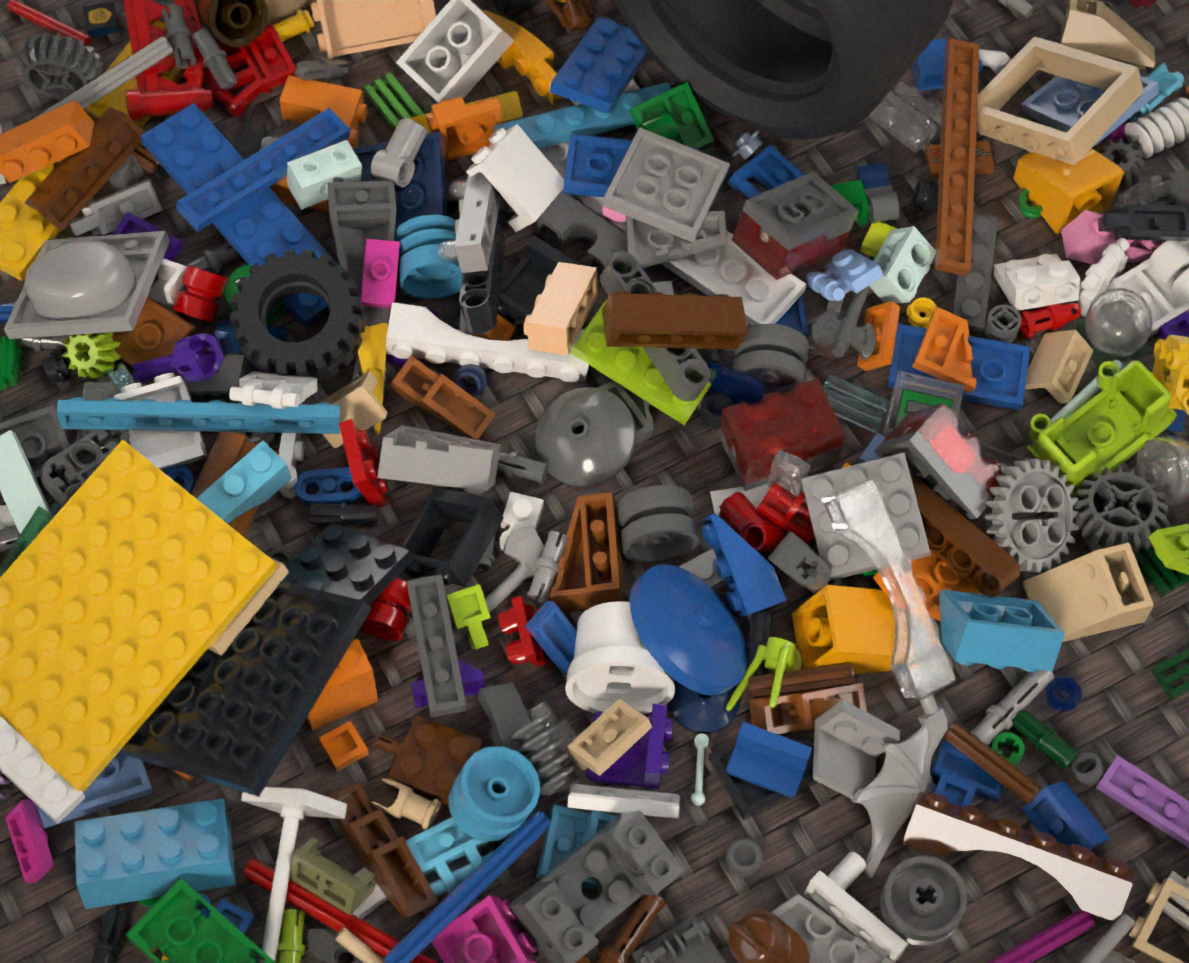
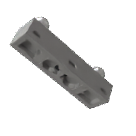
(476, 226)

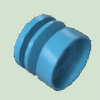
(419, 266)

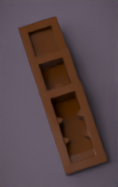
(383, 853)

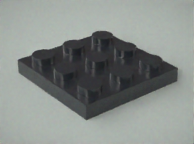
(348, 564)

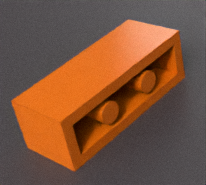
(44, 140)

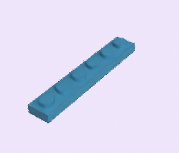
(557, 125)

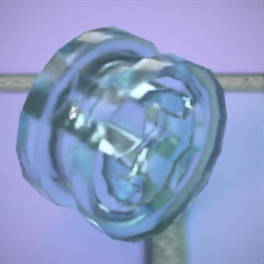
(120, 377)

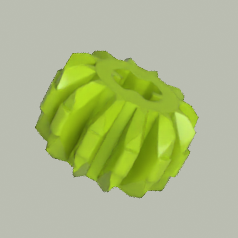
(91, 353)

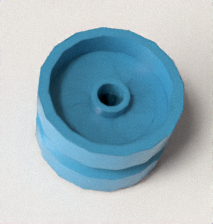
(494, 793)

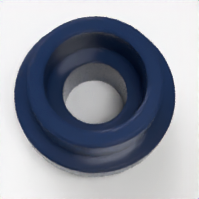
(475, 372)

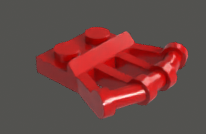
(267, 66)

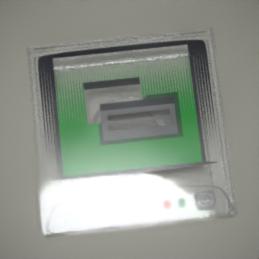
(917, 393)

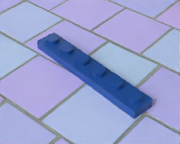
(260, 170)

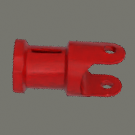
(1047, 317)

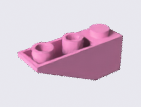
(1086, 244)

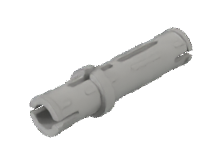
(1000, 716)

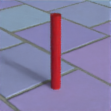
(47, 21)

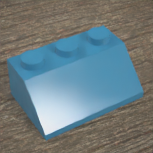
(999, 631)

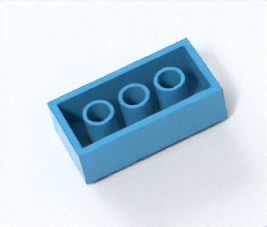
(151, 850)

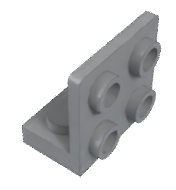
(848, 746)

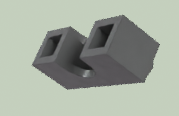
(571, 220)

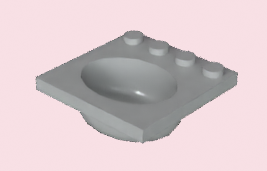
(87, 285)

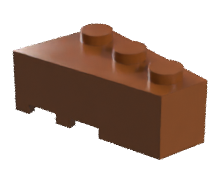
(592, 558)

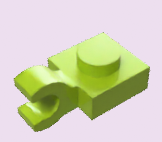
(468, 610)

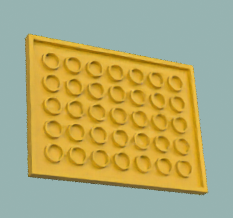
(115, 611)

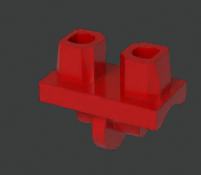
(787, 512)
(526, 648)

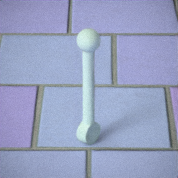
(701, 742)

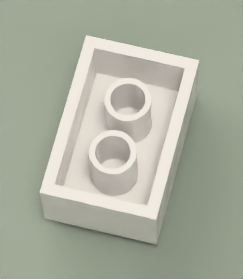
(455, 50)

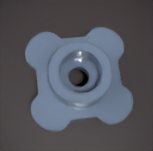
(747, 144)

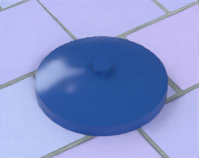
(688, 630)

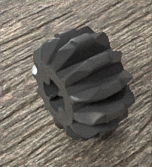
(1126, 158)

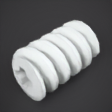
(1160, 128)

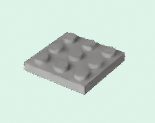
(666, 185)
(894, 480)

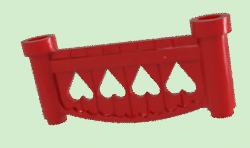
(156, 94)

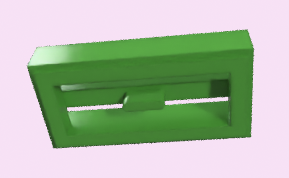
(382, 86)

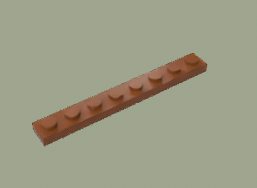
(957, 157)

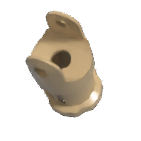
(411, 806)

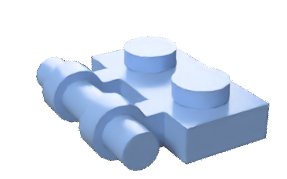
(844, 273)

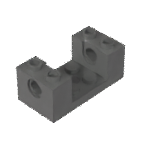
(625, 863)

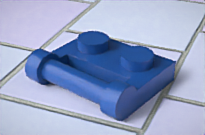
(768, 168)

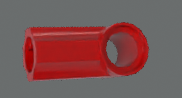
(749, 524)

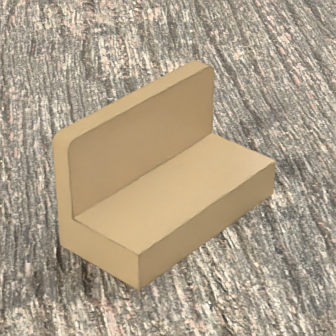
(1059, 364)
(358, 403)

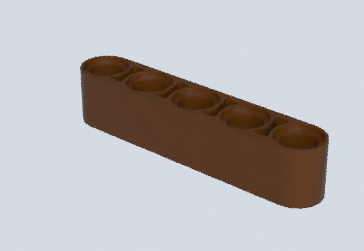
(963, 544)

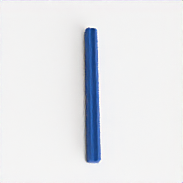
(469, 889)

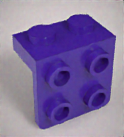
(643, 760)

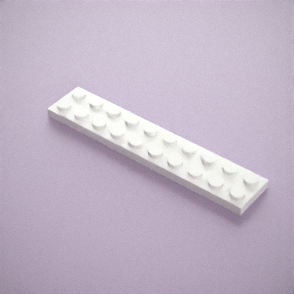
(716, 270)

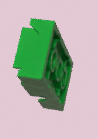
(187, 935)

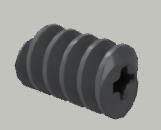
(543, 755)

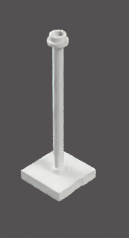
(293, 806)

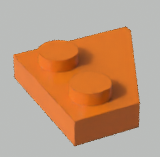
(946, 350)

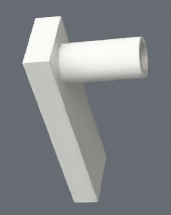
(830, 897)

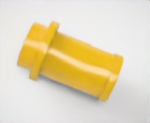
(294, 25)

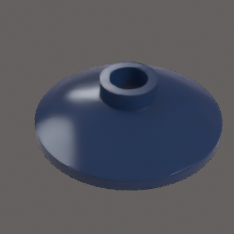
(702, 714)

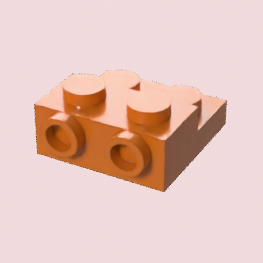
(464, 127)

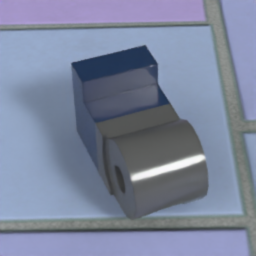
(879, 192)

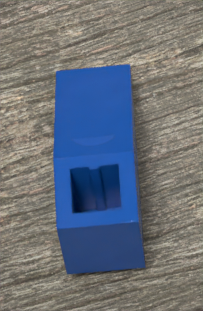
(747, 574)

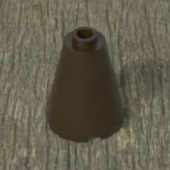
(234, 20)

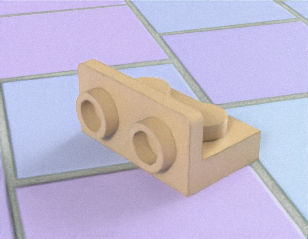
(608, 737)

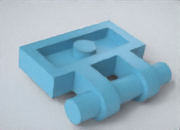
(441, 846)

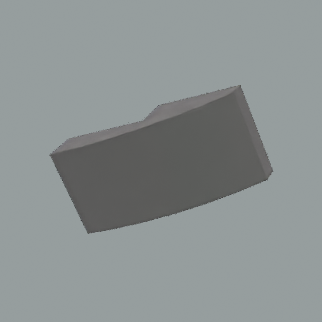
(505, 713)

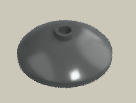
(596, 452)

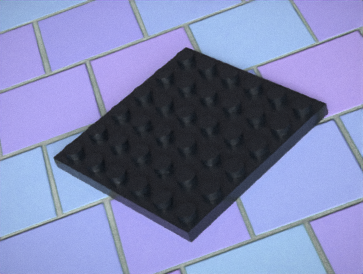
(244, 708)

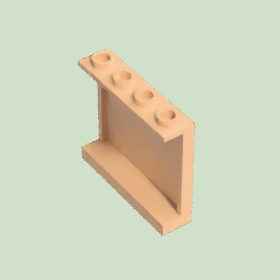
(369, 24)

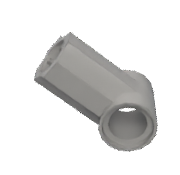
(397, 159)

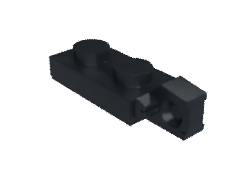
(1148, 222)

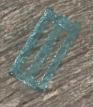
(852, 409)

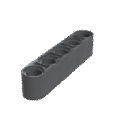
(673, 368)

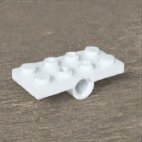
(1161, 281)

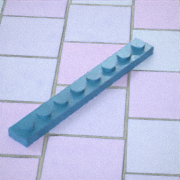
(193, 416)

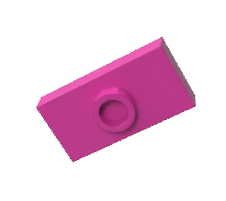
(380, 273)
(29, 841)

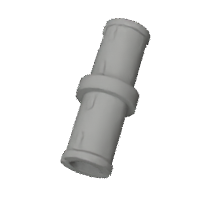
(547, 568)

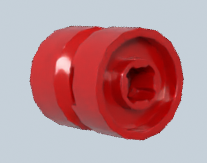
(200, 293)
(388, 612)

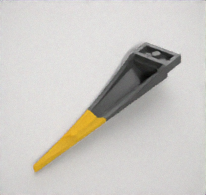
(356, 214)

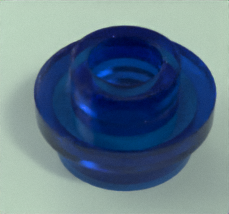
(1067, 685)

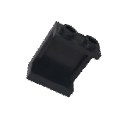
(528, 280)

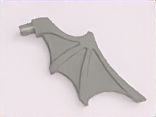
(901, 779)

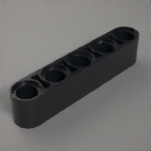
(482, 289)

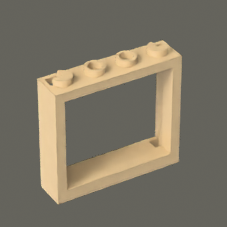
(1118, 79)

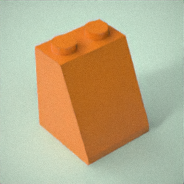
(347, 690)

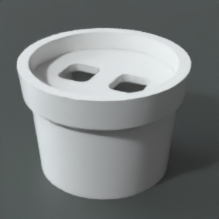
(614, 663)

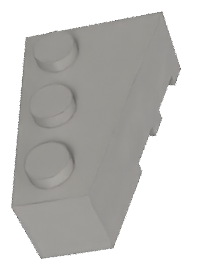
(438, 459)

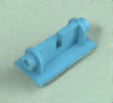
(1167, 84)

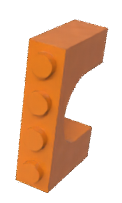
(307, 99)

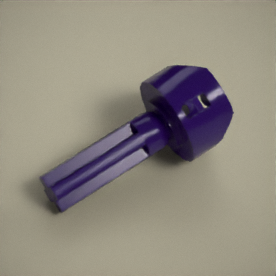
(187, 360)

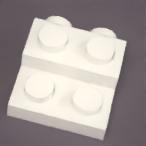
(1038, 281)

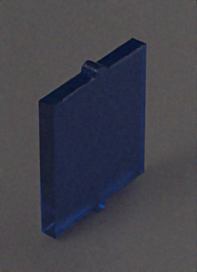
(735, 384)

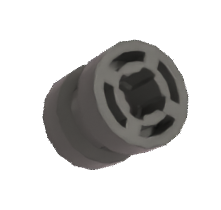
(1002, 324)

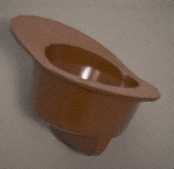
(765, 938)

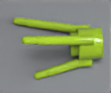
(777, 657)

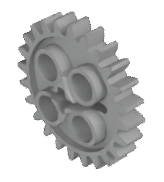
(1033, 488)

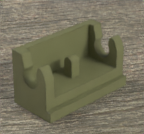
(329, 879)

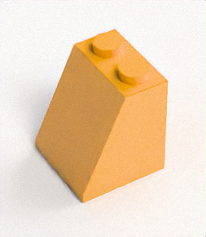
(1068, 189)
(846, 627)

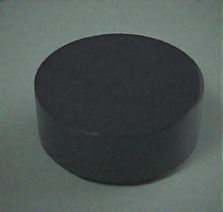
(712, 408)

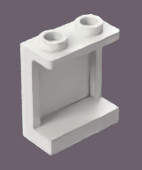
(518, 174)
(164, 448)

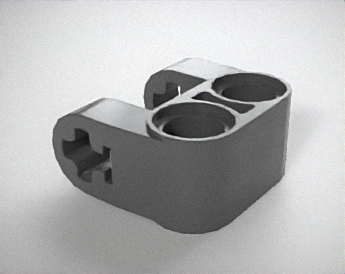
(803, 564)

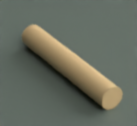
(357, 947)

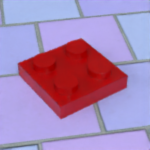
(363, 463)

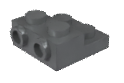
(39, 438)

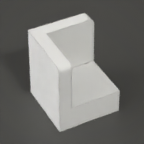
(168, 284)

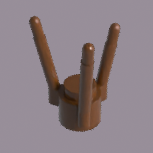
(575, 15)

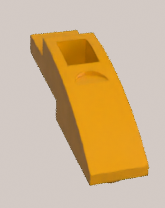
(528, 56)

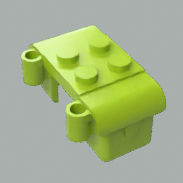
(1107, 427)

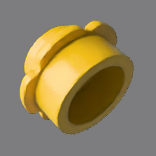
(923, 306)

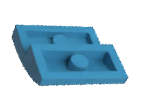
(566, 834)

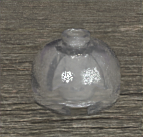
(1119, 321)
(1166, 462)

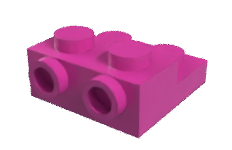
(485, 936)

